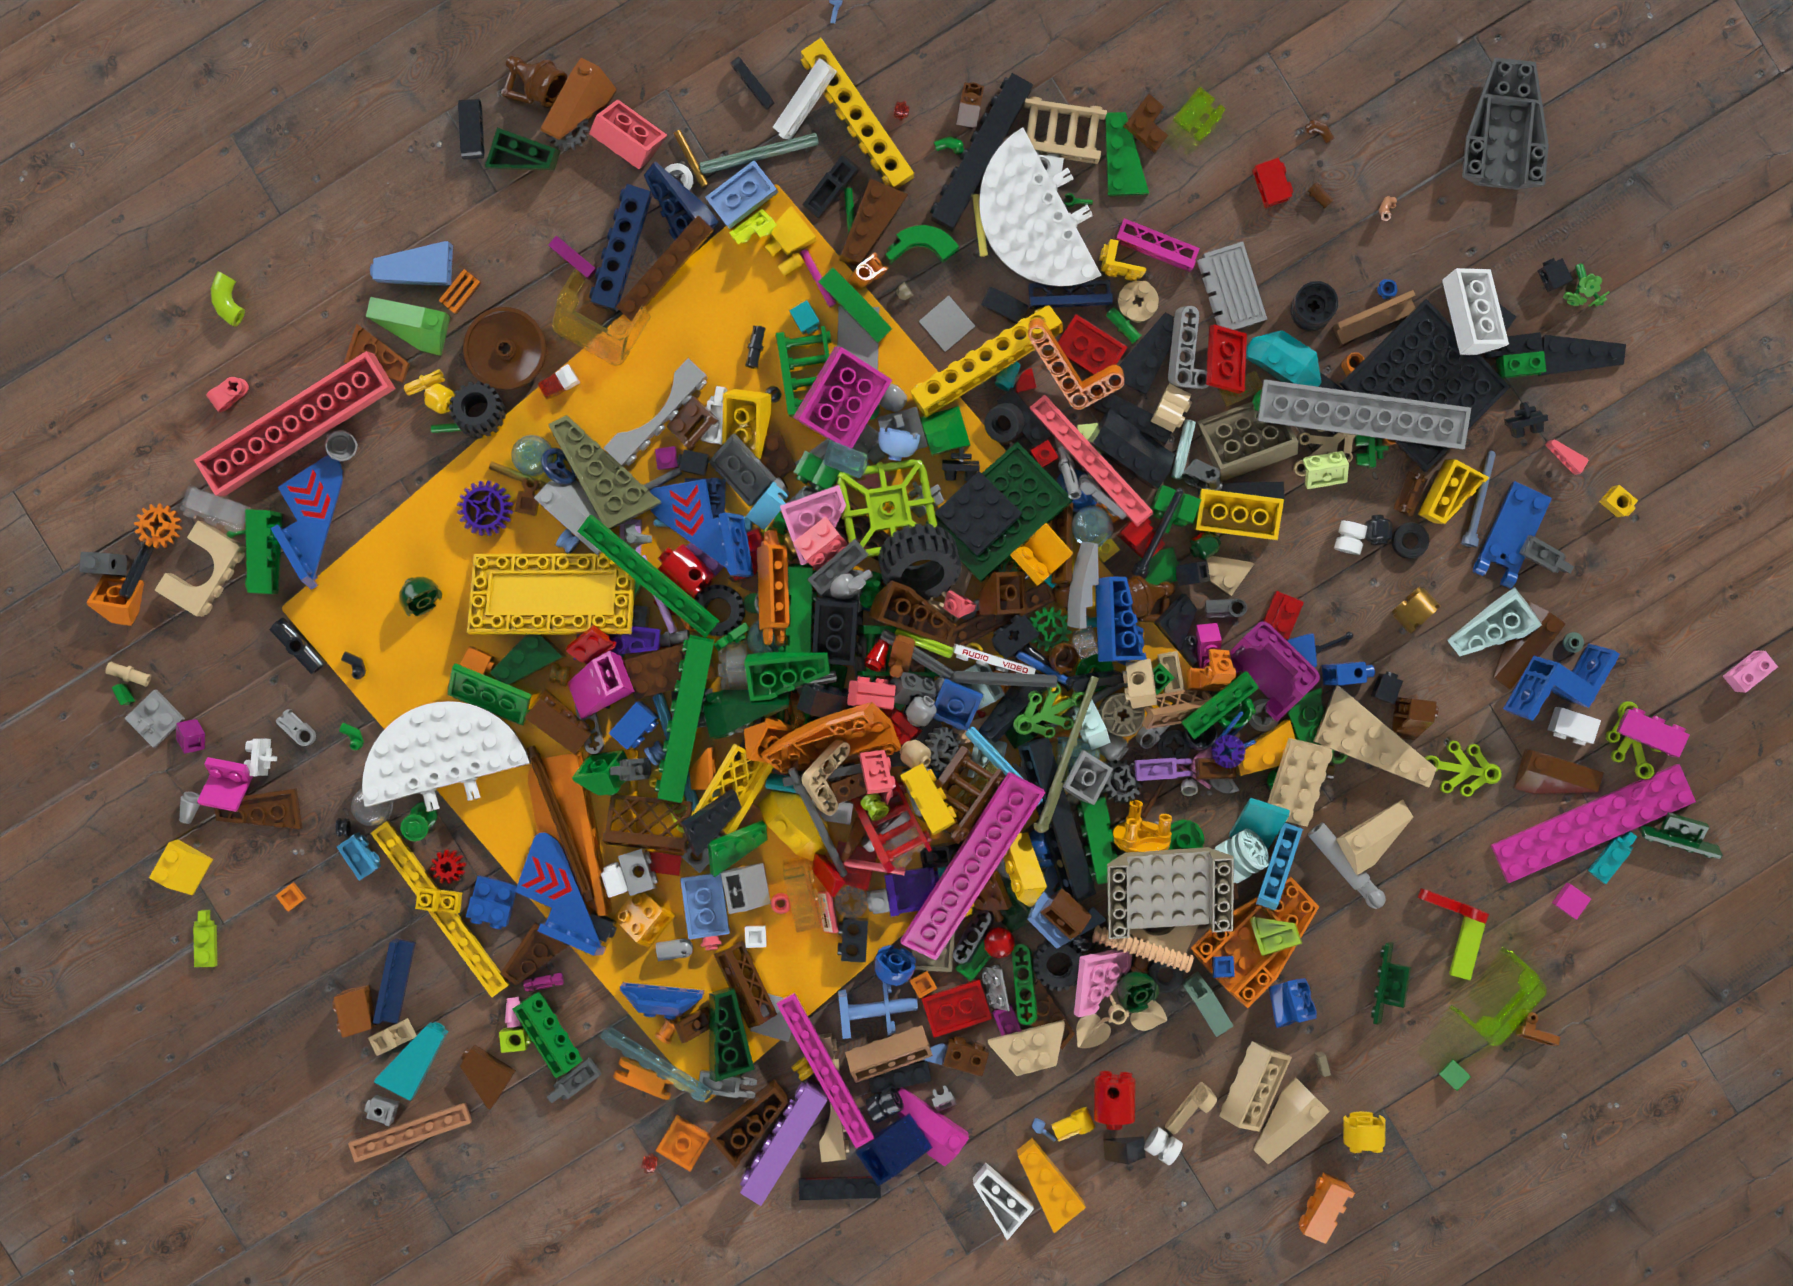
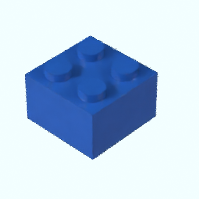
(634, 725)

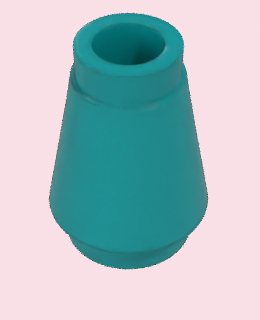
(1007, 377)

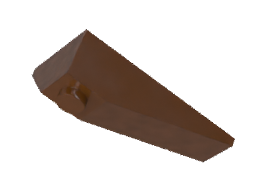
(907, 610)
(1519, 652)
(1549, 775)

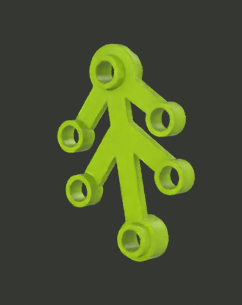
(1625, 744)
(1466, 769)

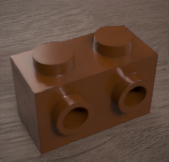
(1066, 914)
(966, 1056)

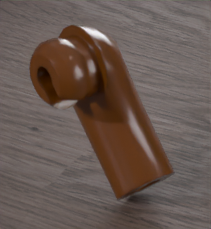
(1319, 127)

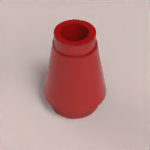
(877, 656)

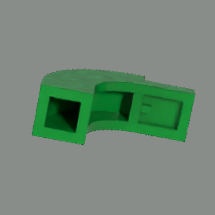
(923, 236)

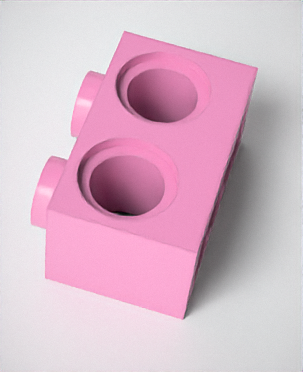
(1750, 671)

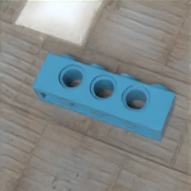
(1279, 866)

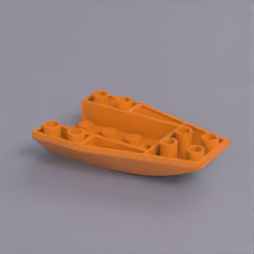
(861, 727)
(1251, 969)

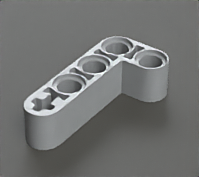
(1188, 348)

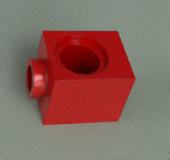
(1044, 454)

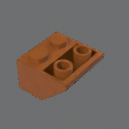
(354, 1010)

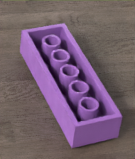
(786, 1138)

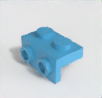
(359, 856)

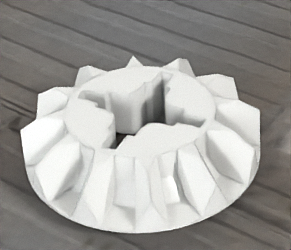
(678, 170)

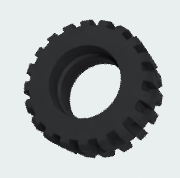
(919, 544)

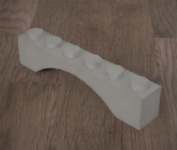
(626, 445)

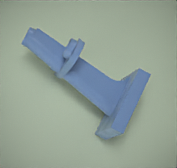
(873, 1009)

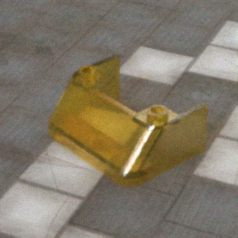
(608, 344)

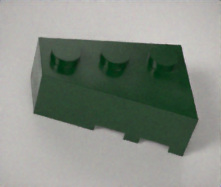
(520, 153)
(526, 658)

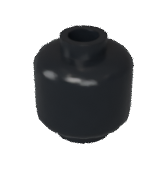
(1378, 530)

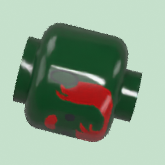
(1204, 544)

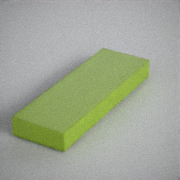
(1467, 948)

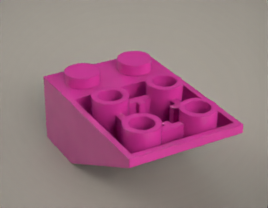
(600, 684)

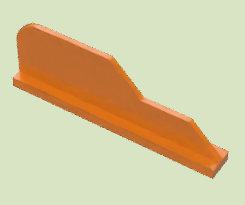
(579, 815)

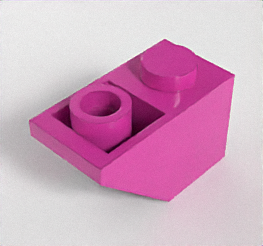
(1207, 638)

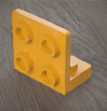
(1042, 554)
(643, 918)

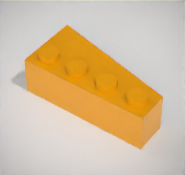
(1052, 1189)

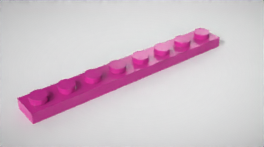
(825, 1070)

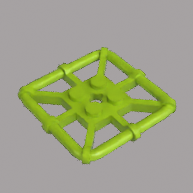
(894, 495)

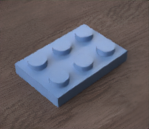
(741, 194)
(704, 906)

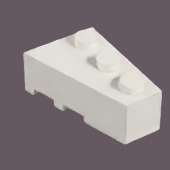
(1002, 1199)

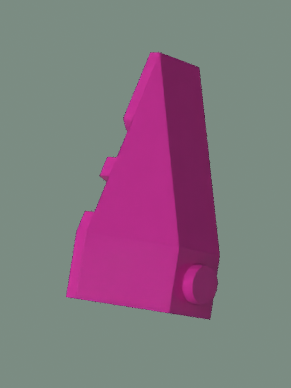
(940, 1131)

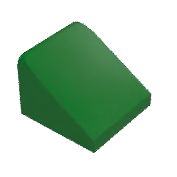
(1454, 1075)

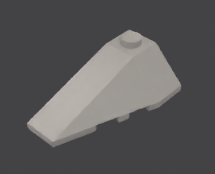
(569, 506)

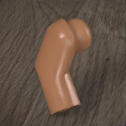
(1388, 202)

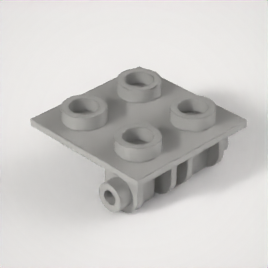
(996, 989)

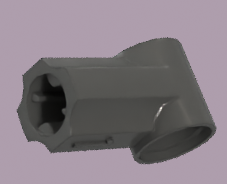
(1223, 608)

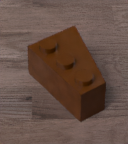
(1413, 717)
(558, 722)

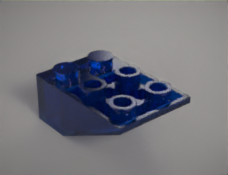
(893, 1149)

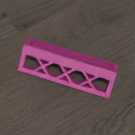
(1155, 250)

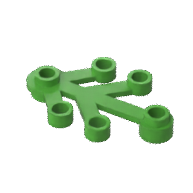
(1046, 713)

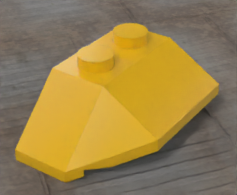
(792, 823)

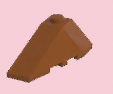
(580, 97)

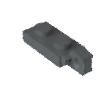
(1545, 555)
(632, 769)
(574, 1080)

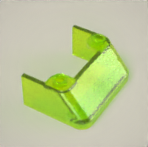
(1500, 1027)

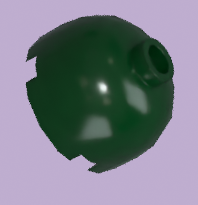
(419, 595)
(1136, 991)

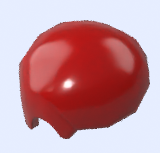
(999, 942)

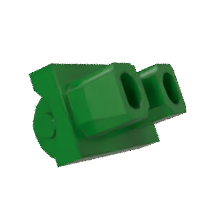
(1369, 458)
(871, 589)

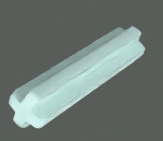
(1183, 449)

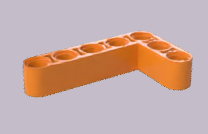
(1066, 371)

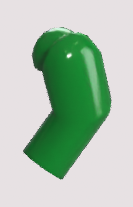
(354, 734)

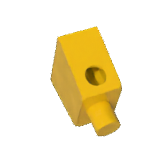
(790, 234)

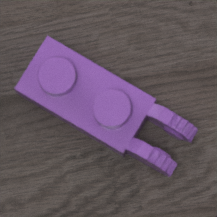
(1160, 769)

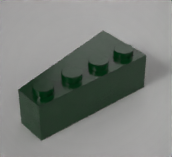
(727, 1037)

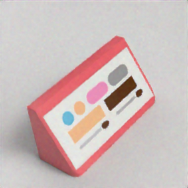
(830, 922)

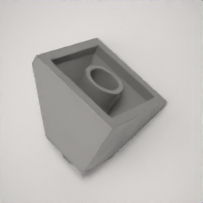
(1087, 778)

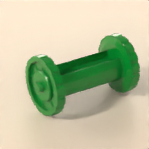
(416, 825)

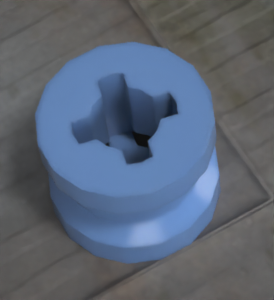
(568, 541)
(655, 753)

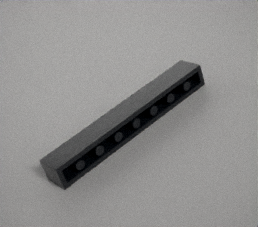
(984, 145)
(1062, 832)

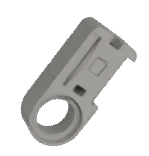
(294, 727)
(1154, 736)

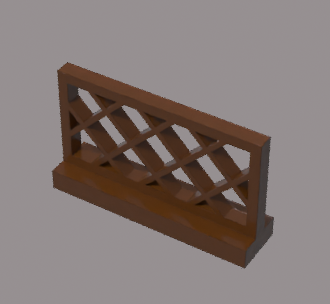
(642, 840)

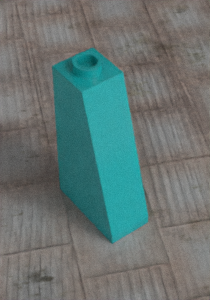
(411, 1066)

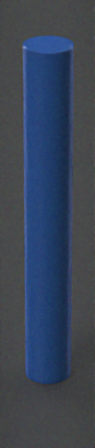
(1040, 666)

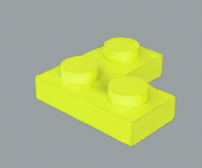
(758, 223)

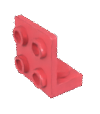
(877, 774)

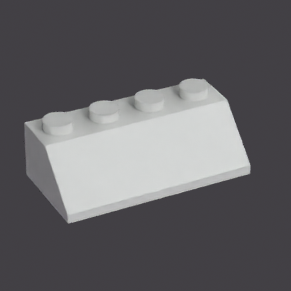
(1475, 311)

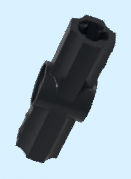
(288, 636)

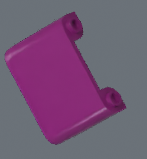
(1275, 668)

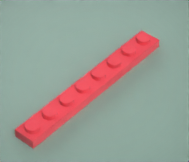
(1091, 460)

